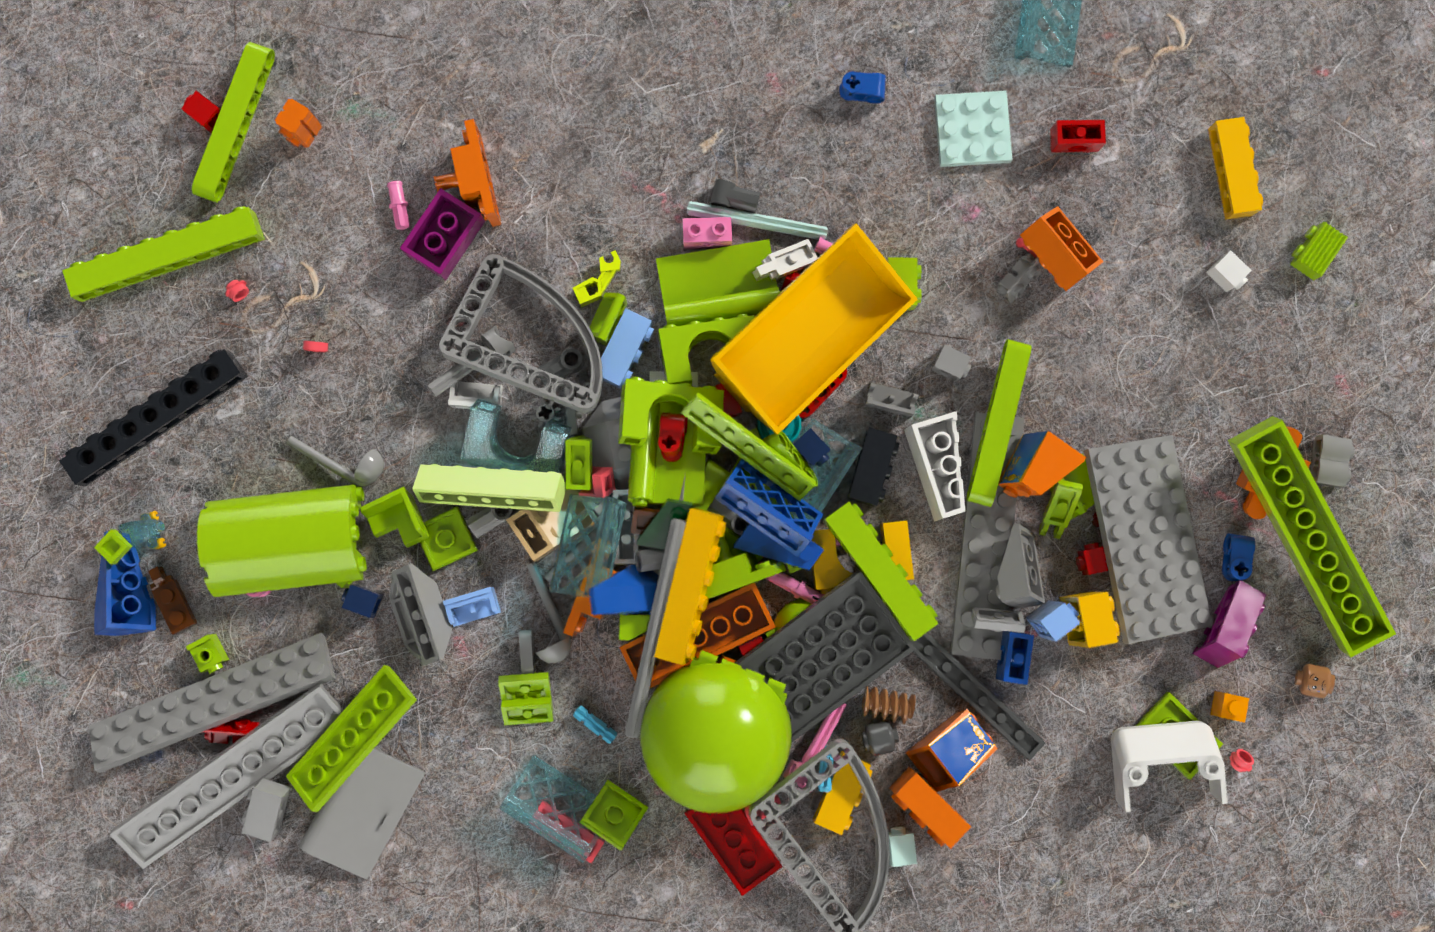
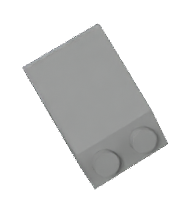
(1020, 573)

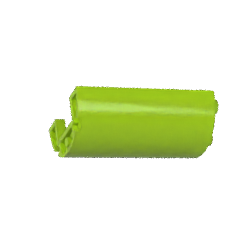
(281, 540)

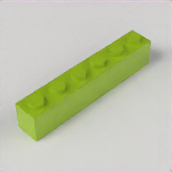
(880, 571)

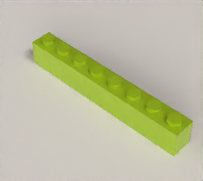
(163, 254)

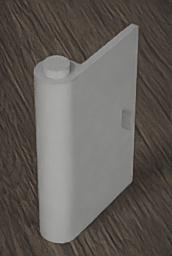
(362, 814)

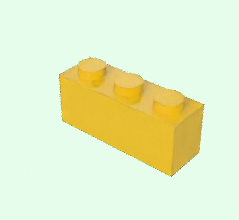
(836, 806)

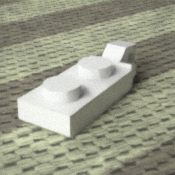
(786, 261)

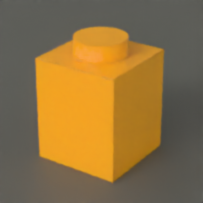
(1229, 706)

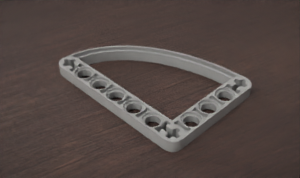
(461, 339)
(814, 779)

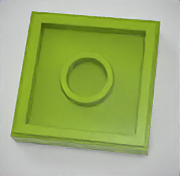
(448, 539)
(614, 815)

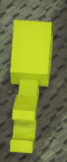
(607, 271)

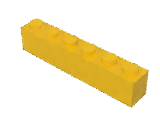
(689, 586)

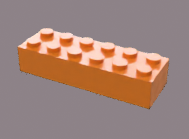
(724, 626)

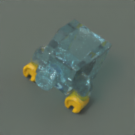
(144, 531)

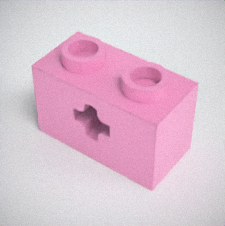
(707, 232)

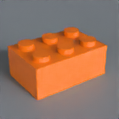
(1061, 248)
(928, 808)

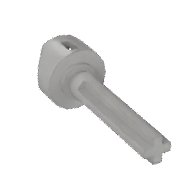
(492, 341)

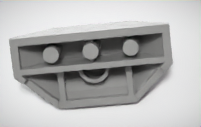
(604, 432)
(420, 614)

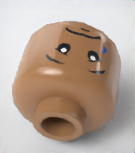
(1315, 681)

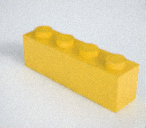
(1235, 168)

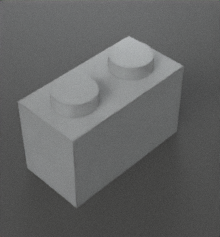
(265, 810)

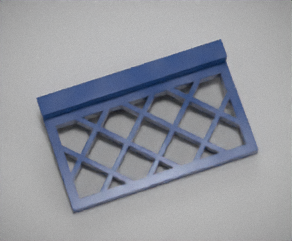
(765, 515)

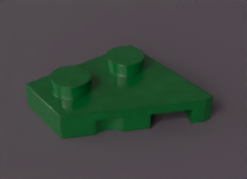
(658, 528)

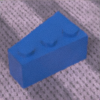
(757, 542)

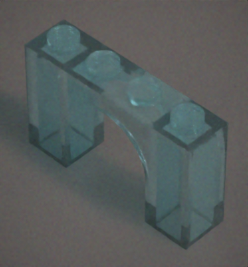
(484, 450)

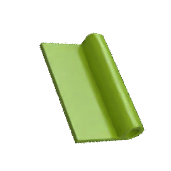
(715, 283)
(655, 479)

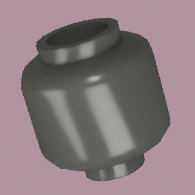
(879, 738)

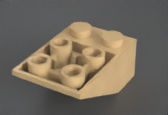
(542, 530)

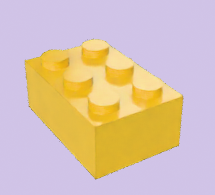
(1095, 619)

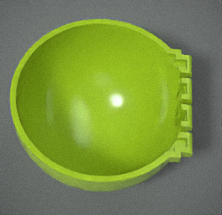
(716, 735)

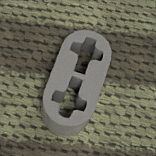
(527, 651)

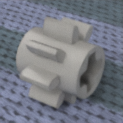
(540, 411)

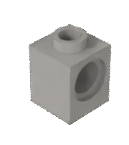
(951, 363)

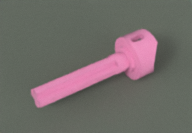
(817, 744)

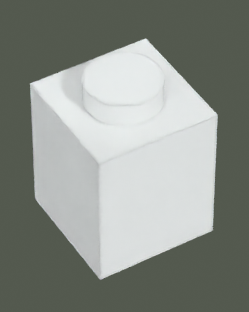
(1229, 272)

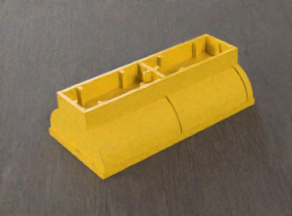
(812, 330)

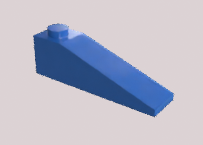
(123, 598)

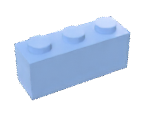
(625, 347)
(1053, 620)

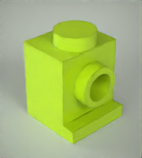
(216, 653)

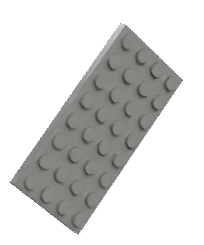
(1148, 539)

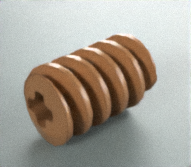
(888, 704)

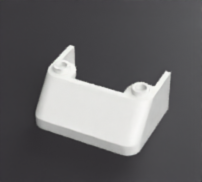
(1165, 744)

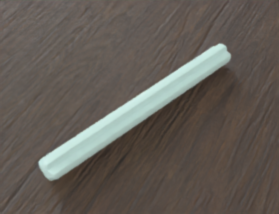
(758, 221)

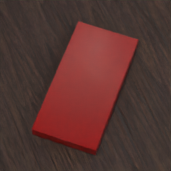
(736, 847)

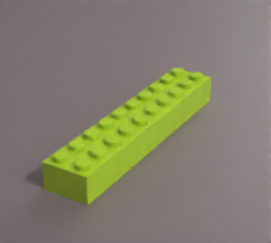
(1311, 536)

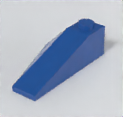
(624, 593)

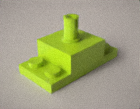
(740, 570)

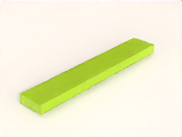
(748, 446)

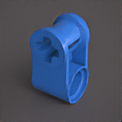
(866, 87)
(1239, 554)

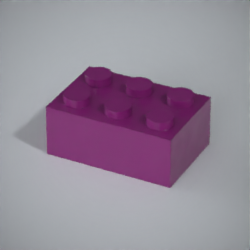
(442, 234)

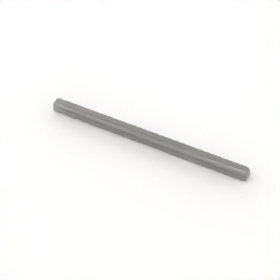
(648, 660)

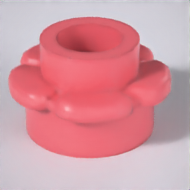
(237, 290)
(1241, 760)

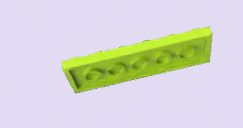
(350, 738)

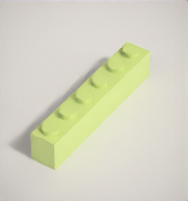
(490, 487)

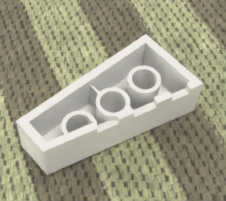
(938, 463)

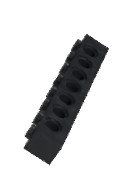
(76, 459)

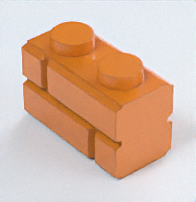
(297, 124)

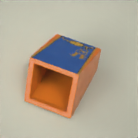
(1038, 464)
(952, 751)

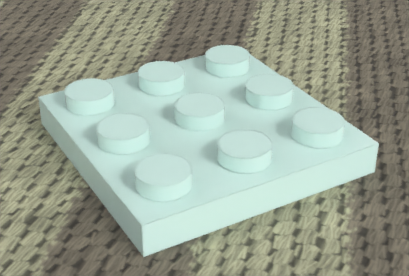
(973, 128)

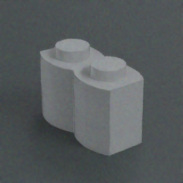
(1331, 460)

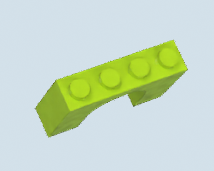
(679, 340)
(641, 395)

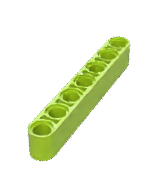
(233, 122)
(998, 423)

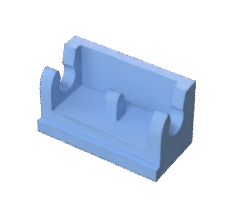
(472, 606)

